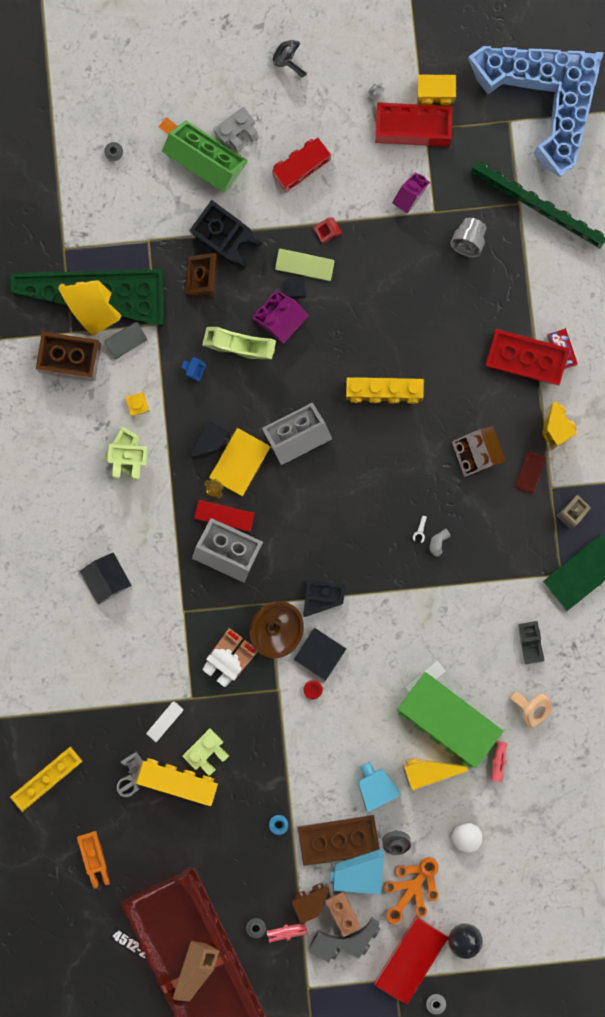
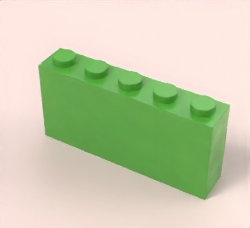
(449, 720)

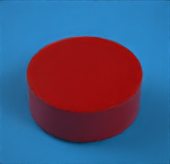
(313, 689)

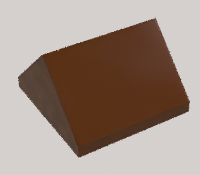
(201, 275)

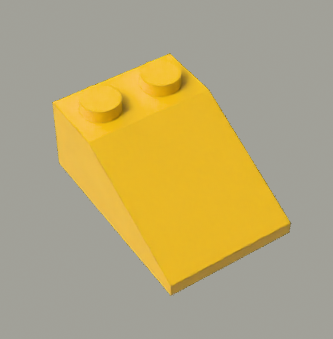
(425, 772)

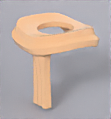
(529, 708)

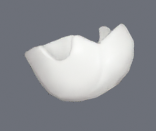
(467, 838)

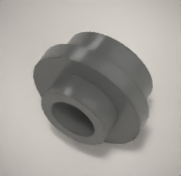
(113, 157)
(256, 921)

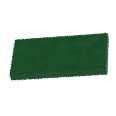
(579, 574)

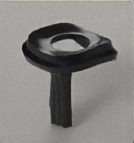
(286, 60)

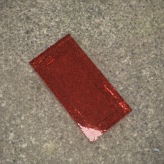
(530, 472)

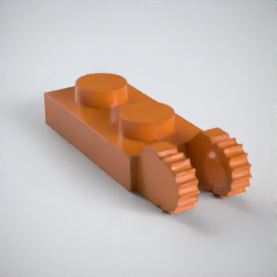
(93, 857)

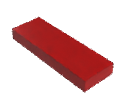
(229, 516)

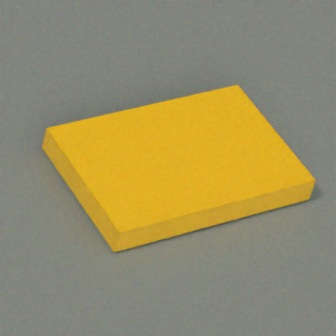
(240, 462)

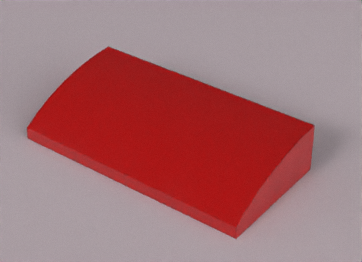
(413, 124)
(411, 960)

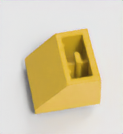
(557, 426)

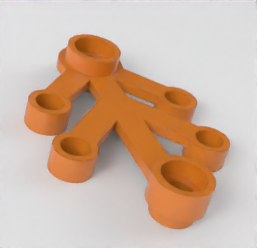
(413, 887)

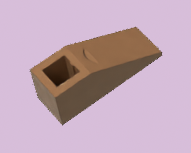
(196, 969)

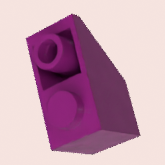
(411, 192)

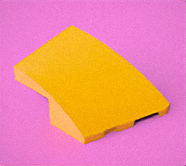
(90, 305)

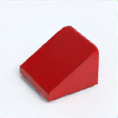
(327, 230)

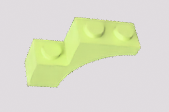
(240, 344)

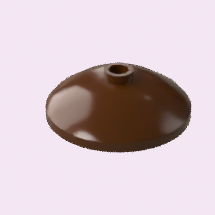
(286, 629)

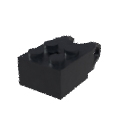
(230, 236)

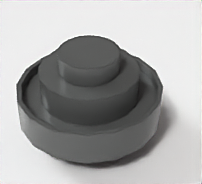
(396, 842)

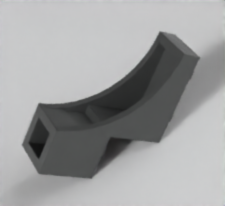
(327, 945)

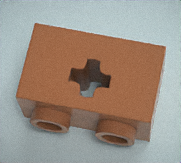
(343, 913)

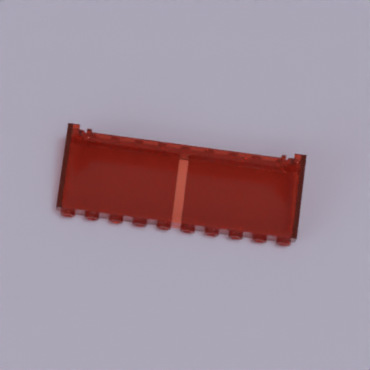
(166, 922)

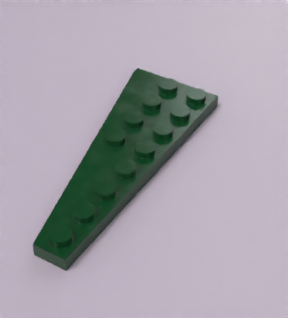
(133, 292)

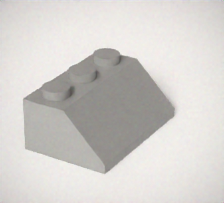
(297, 433)
(227, 550)

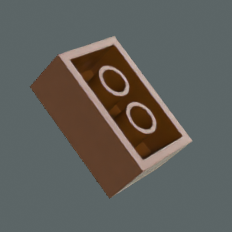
(68, 356)

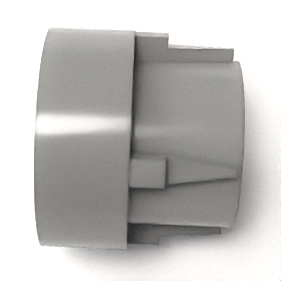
(469, 238)

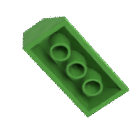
(204, 155)

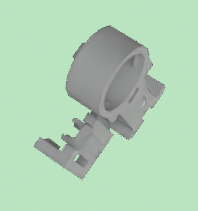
(134, 766)

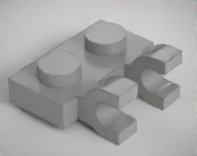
(234, 126)

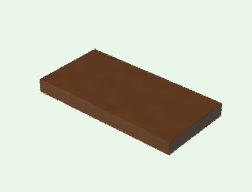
(338, 839)

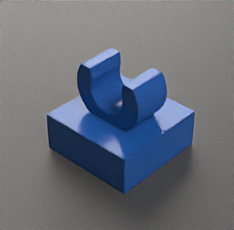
(194, 369)

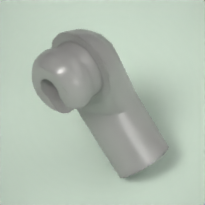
(436, 542)

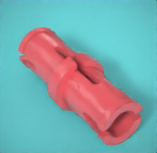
(498, 761)
(287, 932)

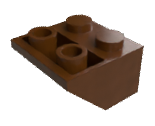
(478, 451)

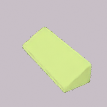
(305, 264)

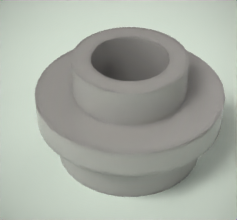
(431, 999)

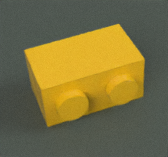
(436, 89)

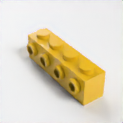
(384, 389)
(176, 783)

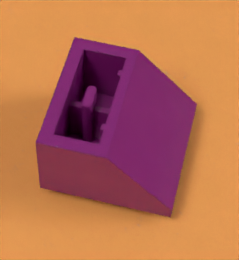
(280, 316)

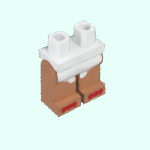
(224, 660)

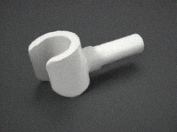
(421, 529)

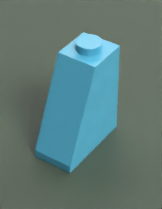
(359, 874)

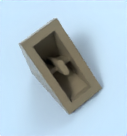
(574, 512)

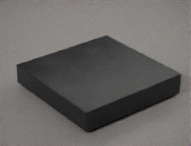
(320, 654)

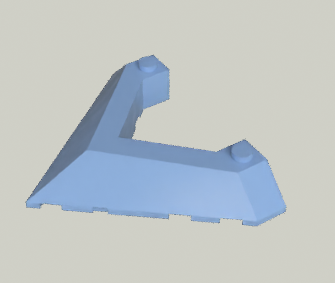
(567, 74)

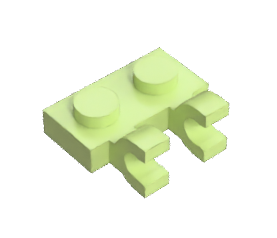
(126, 455)
(203, 749)

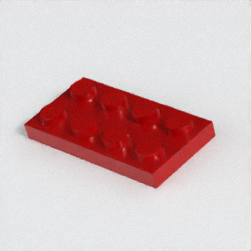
(527, 357)

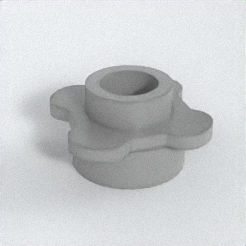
(376, 91)

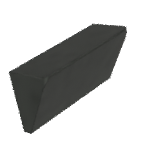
(126, 340)

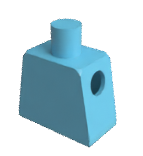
(376, 787)

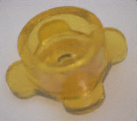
(214, 488)

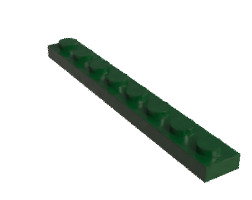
(533, 201)

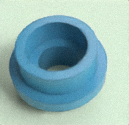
(278, 831)

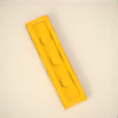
(46, 779)

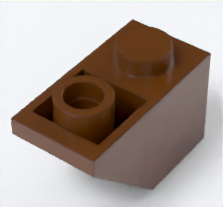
(310, 904)

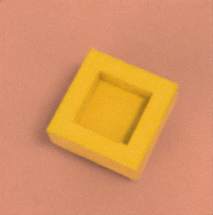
(137, 404)

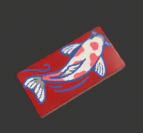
(562, 339)

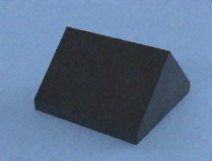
(105, 577)

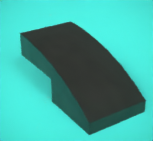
(531, 642)

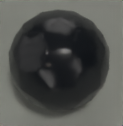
(465, 941)

